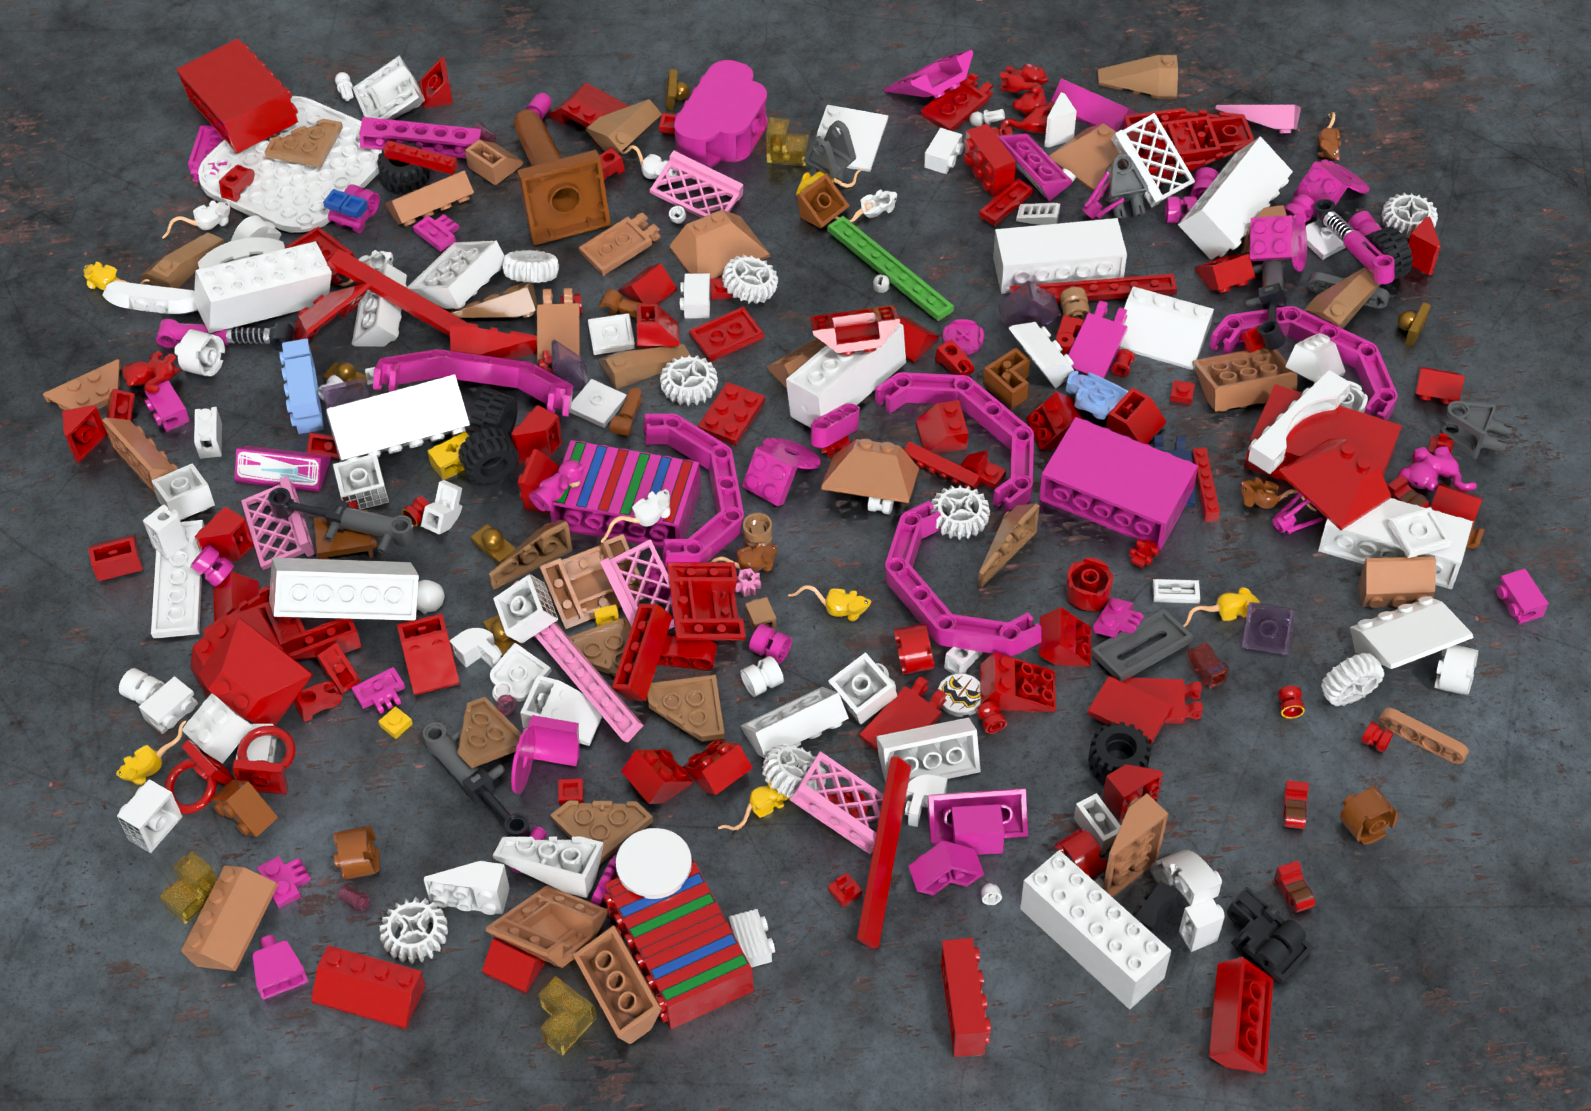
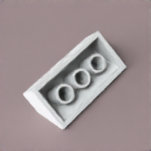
(376, 317)
(796, 721)
(935, 749)

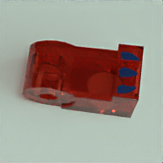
(1208, 665)

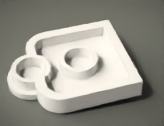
(516, 673)

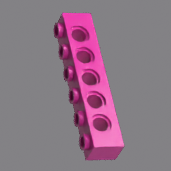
(431, 137)

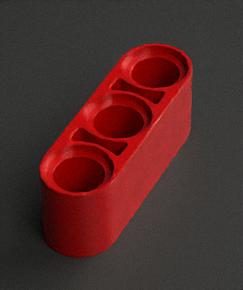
(688, 653)

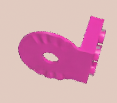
(1329, 182)
(1278, 239)
(774, 468)
(546, 741)

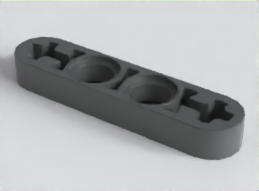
(1325, 279)

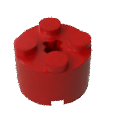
(1089, 584)
(914, 649)
(1083, 852)

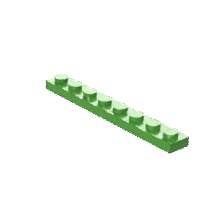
(889, 266)

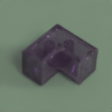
(1029, 303)

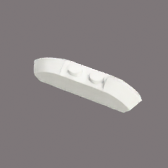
(150, 298)

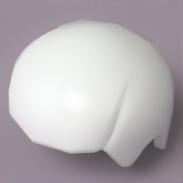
(429, 596)

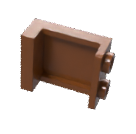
(343, 543)

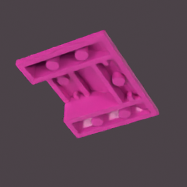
(935, 77)

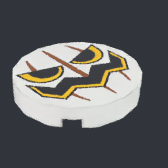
(962, 694)

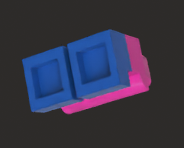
(347, 210)

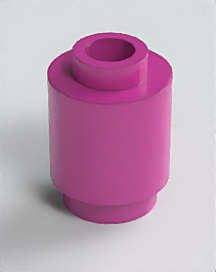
(540, 104)

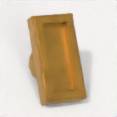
(675, 90)
(1413, 322)
(344, 371)
(492, 543)
(501, 640)

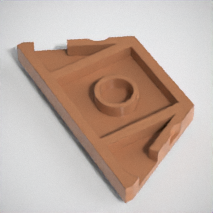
(87, 389)

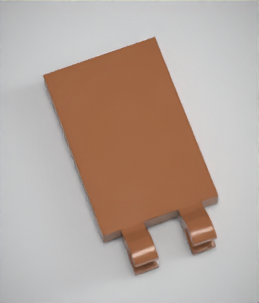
(619, 243)
(558, 323)

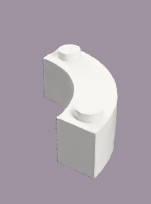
(239, 250)
(1189, 875)

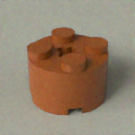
(1368, 815)
(356, 852)

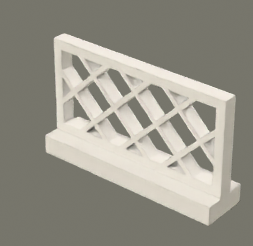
(1126, 147)

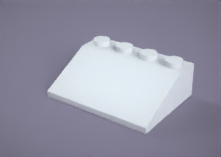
(459, 273)
(1165, 327)
(1409, 632)

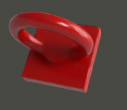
(206, 767)
(262, 774)

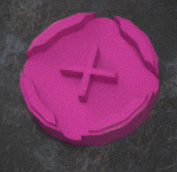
(965, 335)

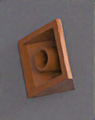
(821, 202)

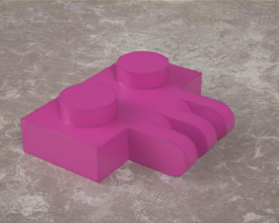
(437, 232)
(1117, 617)
(379, 690)
(609, 874)
(287, 877)

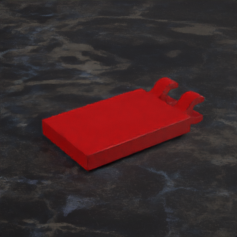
(957, 104)
(327, 245)
(1173, 692)
(905, 713)

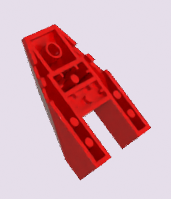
(1197, 137)
(291, 632)

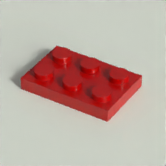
(731, 413)

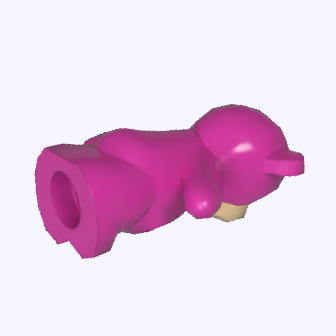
(554, 487)

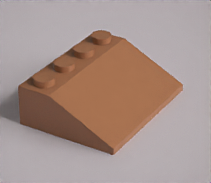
(1243, 377)
(1136, 844)

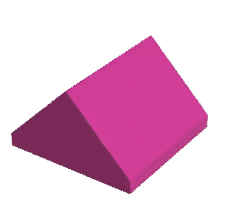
(978, 828)

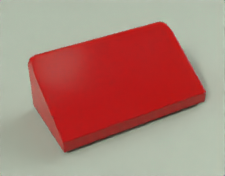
(120, 405)
(322, 445)

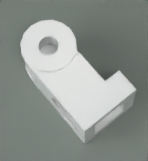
(959, 660)

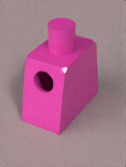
(277, 968)

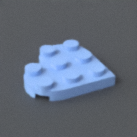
(1094, 393)

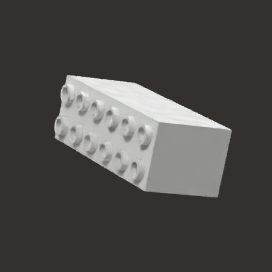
(1234, 198)
(1059, 253)
(261, 286)
(841, 379)
(398, 419)
(1374, 539)
(343, 589)
(1094, 929)

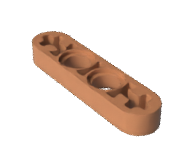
(1402, 724)

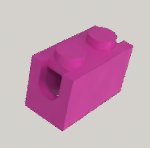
(167, 407)
(1522, 596)

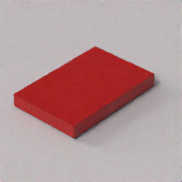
(726, 334)
(1124, 703)

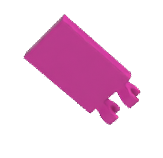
(205, 143)
(1098, 341)

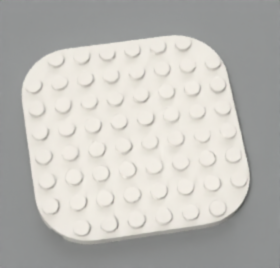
(292, 192)

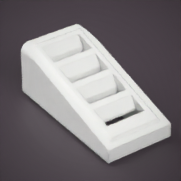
(1045, 213)

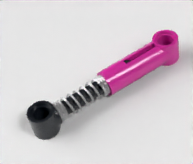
(1379, 264)
(172, 332)

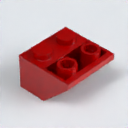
(656, 327)
(1136, 417)
(1052, 420)
(537, 431)
(537, 468)
(226, 534)
(115, 557)
(1065, 639)
(718, 766)
(656, 775)
(1127, 784)

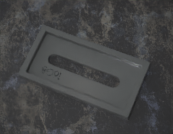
(1158, 623)

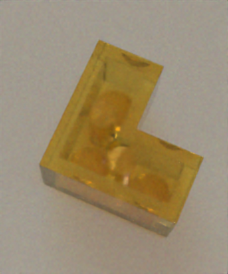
(783, 146)
(191, 889)
(569, 1015)

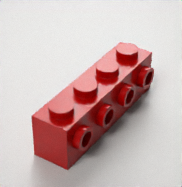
(642, 652)

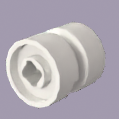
(761, 676)
(138, 685)

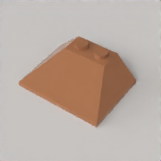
(1088, 155)
(712, 241)
(872, 471)
(581, 585)
(550, 925)

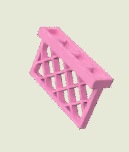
(701, 174)
(296, 522)
(621, 587)
(837, 815)

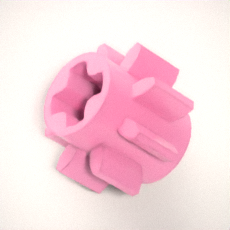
(748, 582)

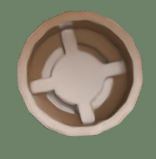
(1075, 303)
(756, 529)

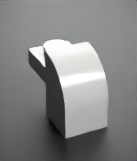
(255, 227)
(445, 510)
(475, 644)
(918, 793)

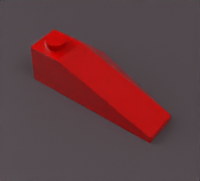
(491, 343)

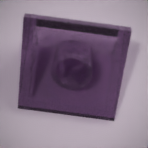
(569, 366)
(1268, 628)

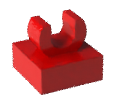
(1252, 339)
(1440, 441)
(844, 890)

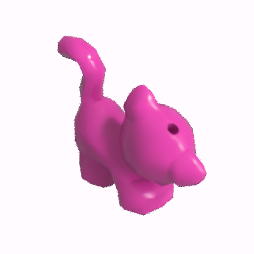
(1427, 468)

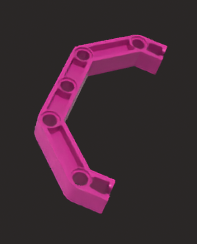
(1301, 325)
(475, 368)
(984, 409)
(719, 460)
(942, 625)

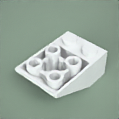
(560, 701)
(470, 887)

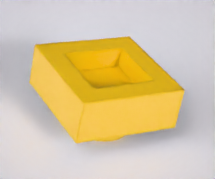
(605, 615)
(395, 722)

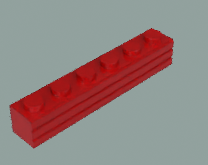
(420, 157)
(942, 466)
(1205, 485)

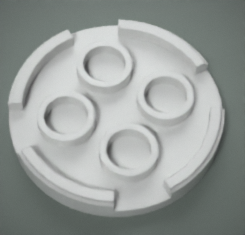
(653, 863)

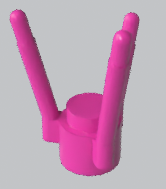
(1093, 206)
(1285, 519)

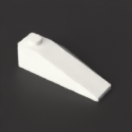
(559, 863)

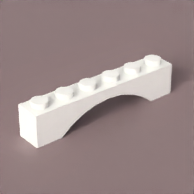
(1324, 395)

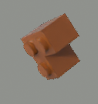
(1007, 378)
(245, 805)

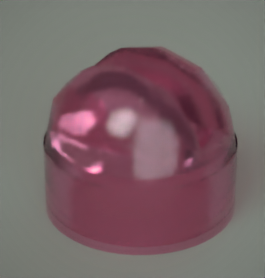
(511, 706)

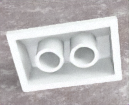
(1043, 352)
(1315, 357)

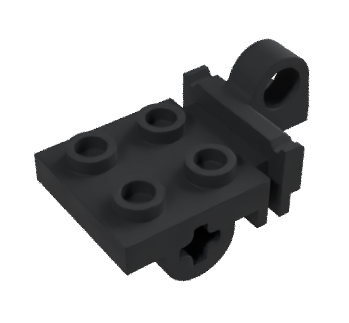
(1268, 938)

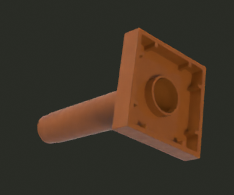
(558, 192)

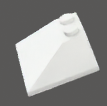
(389, 92)
(865, 131)

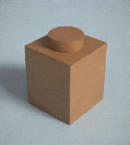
(760, 612)

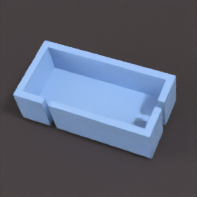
(301, 386)

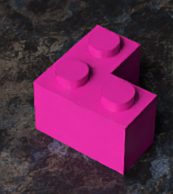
(945, 865)

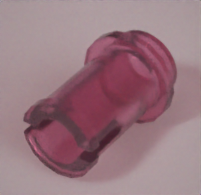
(486, 134)
(358, 900)

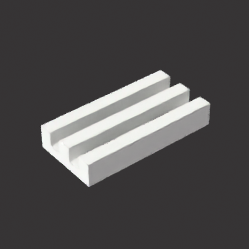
(1176, 594)

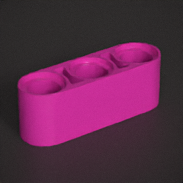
(835, 425)

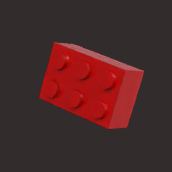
(989, 159)

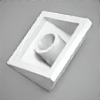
(1060, 122)

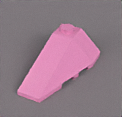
(1274, 116)

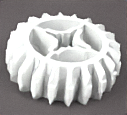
(1407, 213)
(530, 266)
(750, 279)
(688, 380)
(961, 518)
(1352, 679)
(787, 767)
(413, 943)

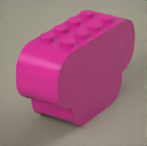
(722, 115)

